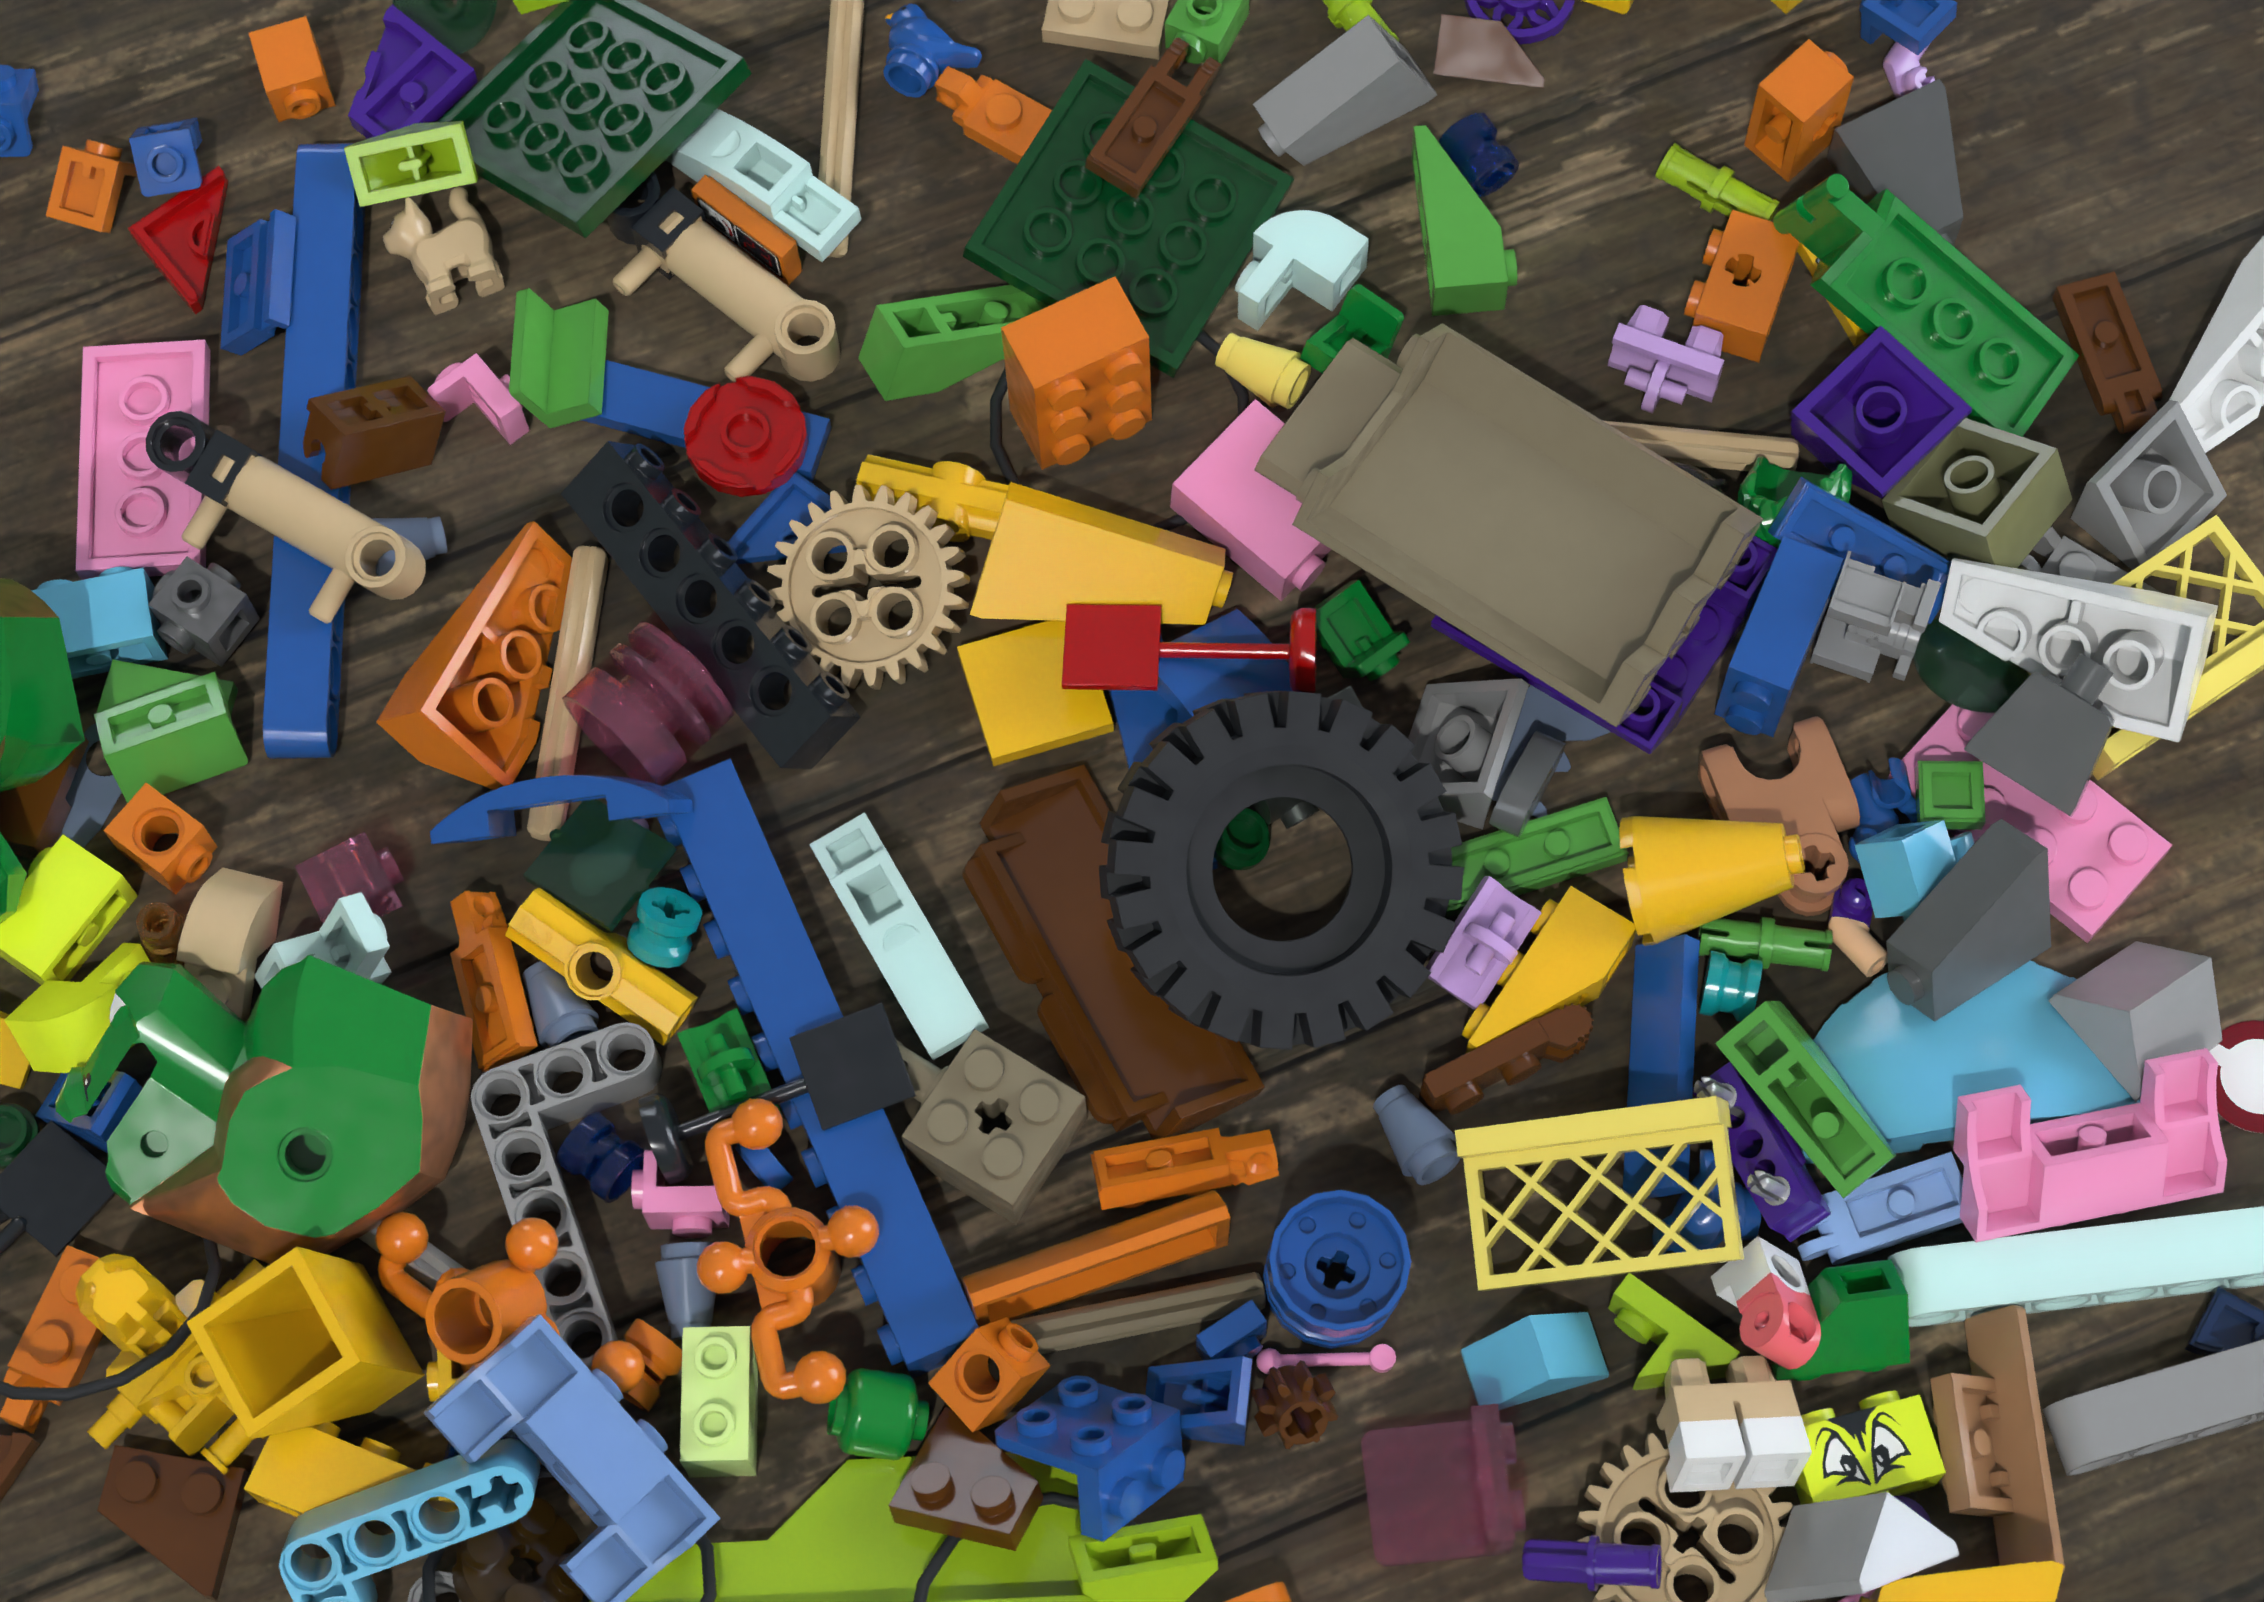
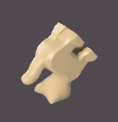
(450, 254)

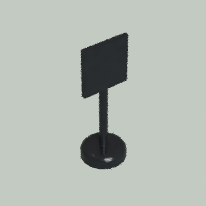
(845, 1067)
(52, 1190)

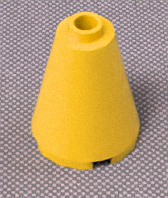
(1702, 870)

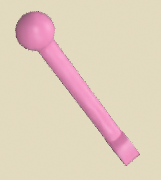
(1380, 1359)

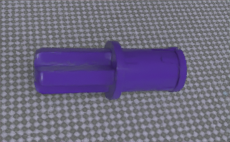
(1592, 1563)

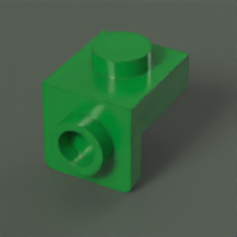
(1362, 318)
(1357, 634)

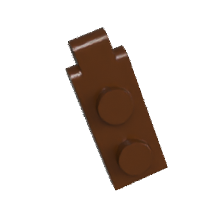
(2109, 350)

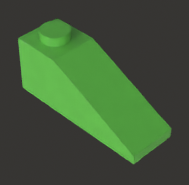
(1459, 235)
(939, 339)
(1806, 1095)

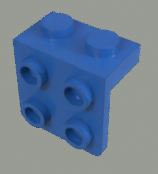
(1113, 1441)

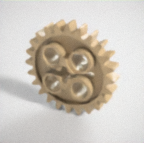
(867, 531)
(1646, 1479)

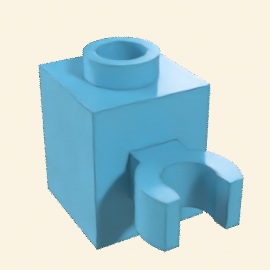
(1908, 864)

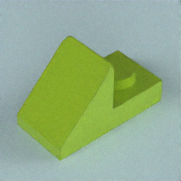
(1649, 1316)

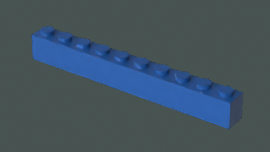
(791, 995)

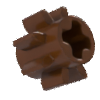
(1294, 1404)

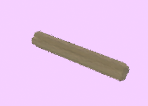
(1143, 1313)

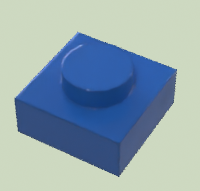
(1234, 1334)

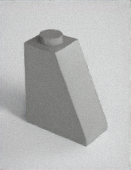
(1342, 94)

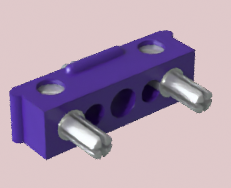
(1776, 1174)

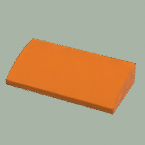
(1098, 1259)

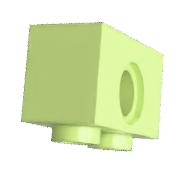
(719, 1402)

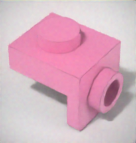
(475, 383)
(684, 1209)

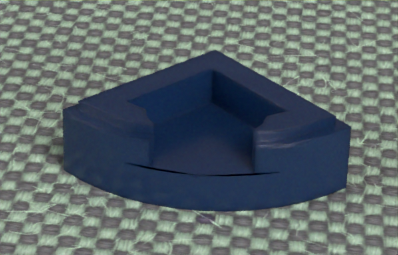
(2226, 1325)

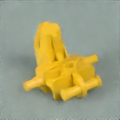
(178, 1392)

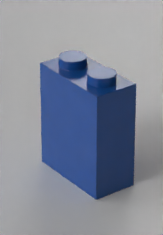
(1777, 637)

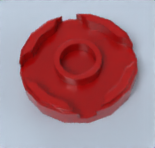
(746, 436)

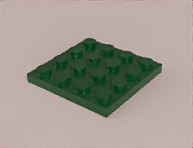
(593, 106)
(1169, 248)

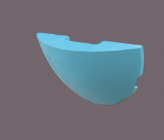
(2008, 1035)

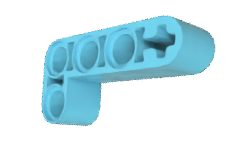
(416, 1525)

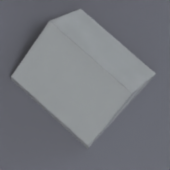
(2150, 490)
(1466, 739)
(2143, 1008)
(1852, 1548)

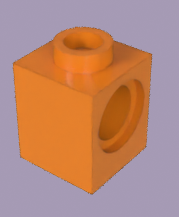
(292, 69)
(151, 817)
(966, 1379)

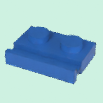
(258, 282)

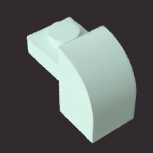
(1304, 253)
(348, 939)

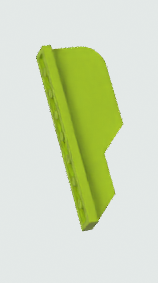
(852, 1551)

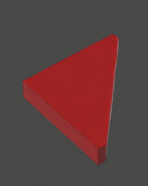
(184, 235)

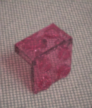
(1442, 1490)

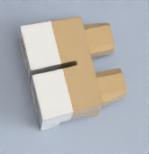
(1731, 1429)

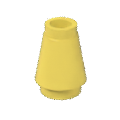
(1264, 369)

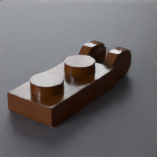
(1150, 122)
(1508, 1057)

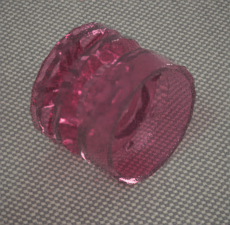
(659, 695)

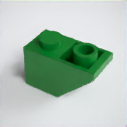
(1860, 1320)

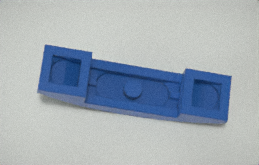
(493, 813)

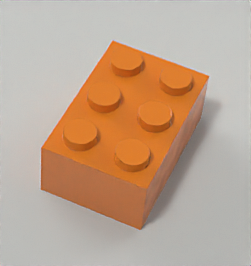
(1078, 373)

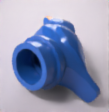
(921, 52)
(1705, 1226)

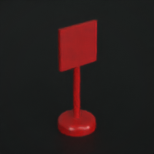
(1122, 648)

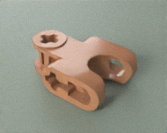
(1809, 802)

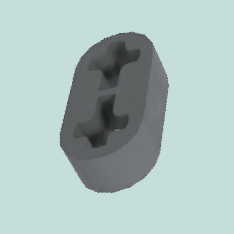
(1527, 784)

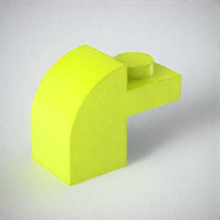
(67, 1018)

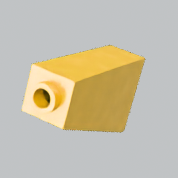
(1070, 553)

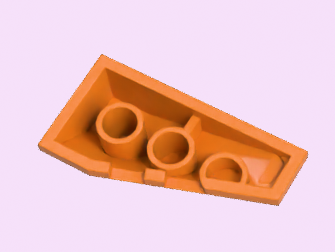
(480, 679)

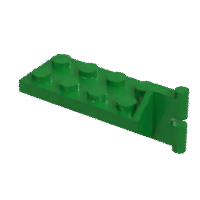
(1902, 275)

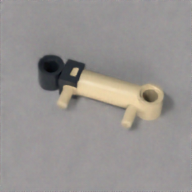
(679, 242)
(286, 507)

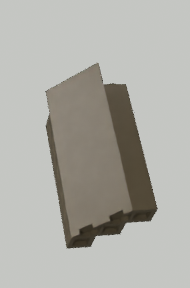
(1509, 513)

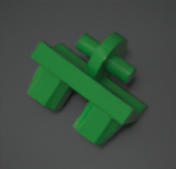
(724, 1061)

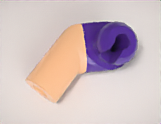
(1850, 925)

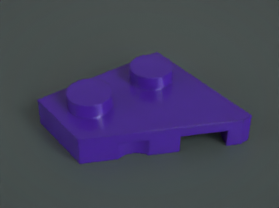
(408, 79)

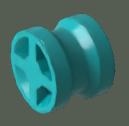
(664, 927)
(1730, 986)

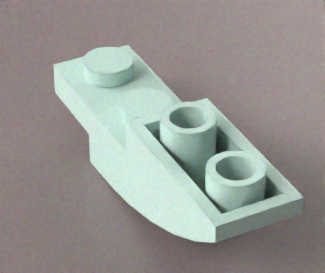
(769, 181)
(898, 936)

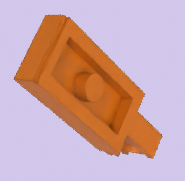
(992, 112)
(490, 981)
(1181, 1166)
(54, 1344)

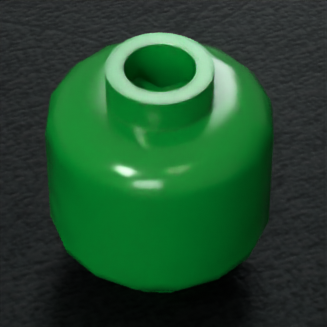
(877, 1414)

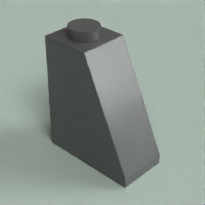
(1909, 153)
(1974, 924)

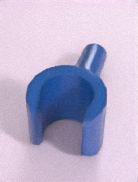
(1894, 791)

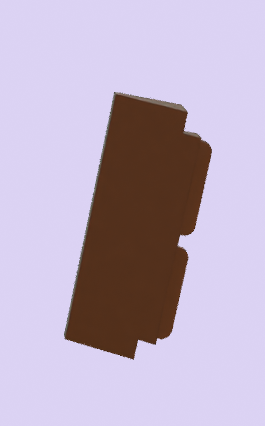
(1047, 913)

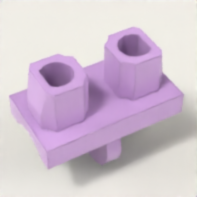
(1663, 366)
(1482, 942)

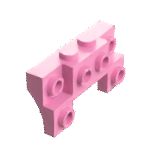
(2091, 1162)

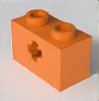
(1798, 109)
(1748, 254)

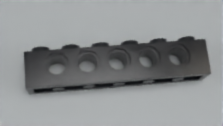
(608, 501)

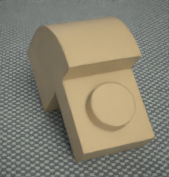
(226, 932)

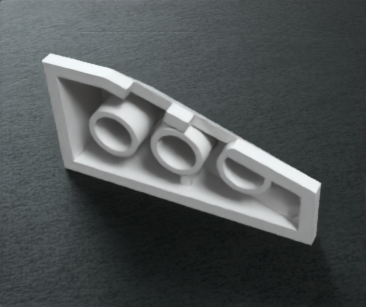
(2226, 373)
(2045, 620)

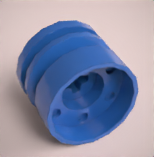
(1346, 1231)

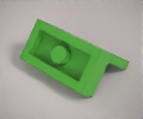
(558, 359)
(171, 737)

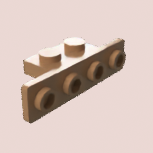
(1997, 1441)

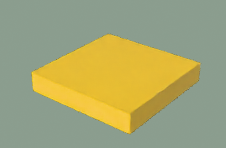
(1021, 695)

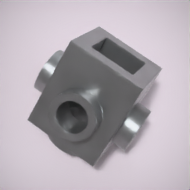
(202, 610)

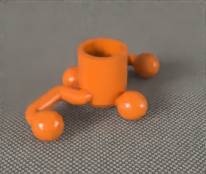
(766, 1222)
(483, 1306)

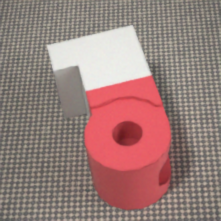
(1773, 1303)

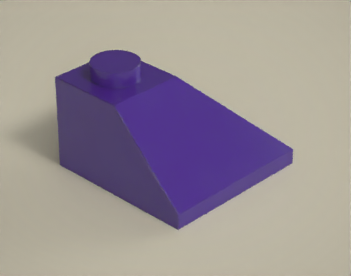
(1877, 414)

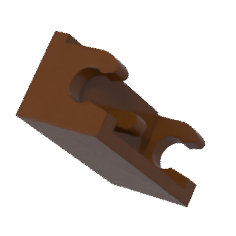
(373, 431)

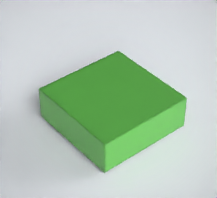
(1951, 793)

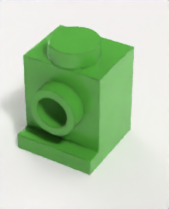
(1206, 27)

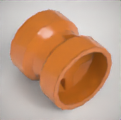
(661, 1360)

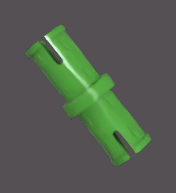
(1767, 943)

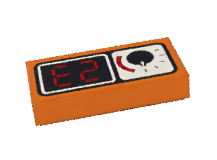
(748, 229)

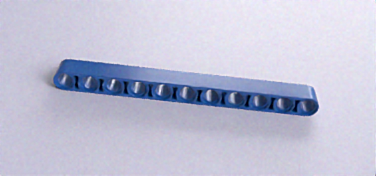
(318, 361)

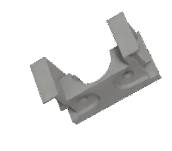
(1872, 618)

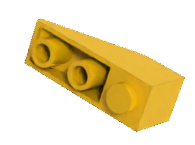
(1567, 963)
(315, 1468)

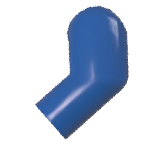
(1872, 817)

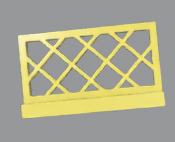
(2228, 664)
(1594, 1135)

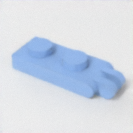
(1889, 1211)

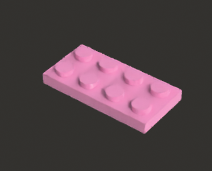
(126, 504)
(2092, 856)

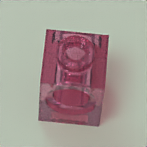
(349, 870)

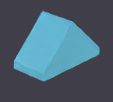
(1534, 1359)

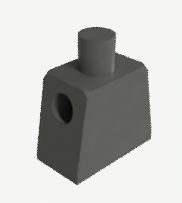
(2049, 734)

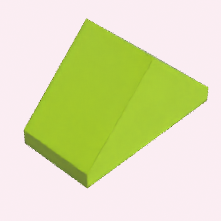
(411, 162)
(1146, 1561)

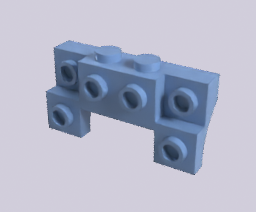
(589, 1446)

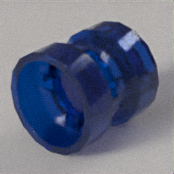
(1478, 155)
(601, 1157)

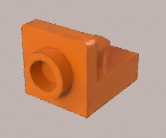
(89, 185)

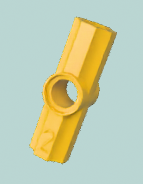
(950, 488)
(566, 944)

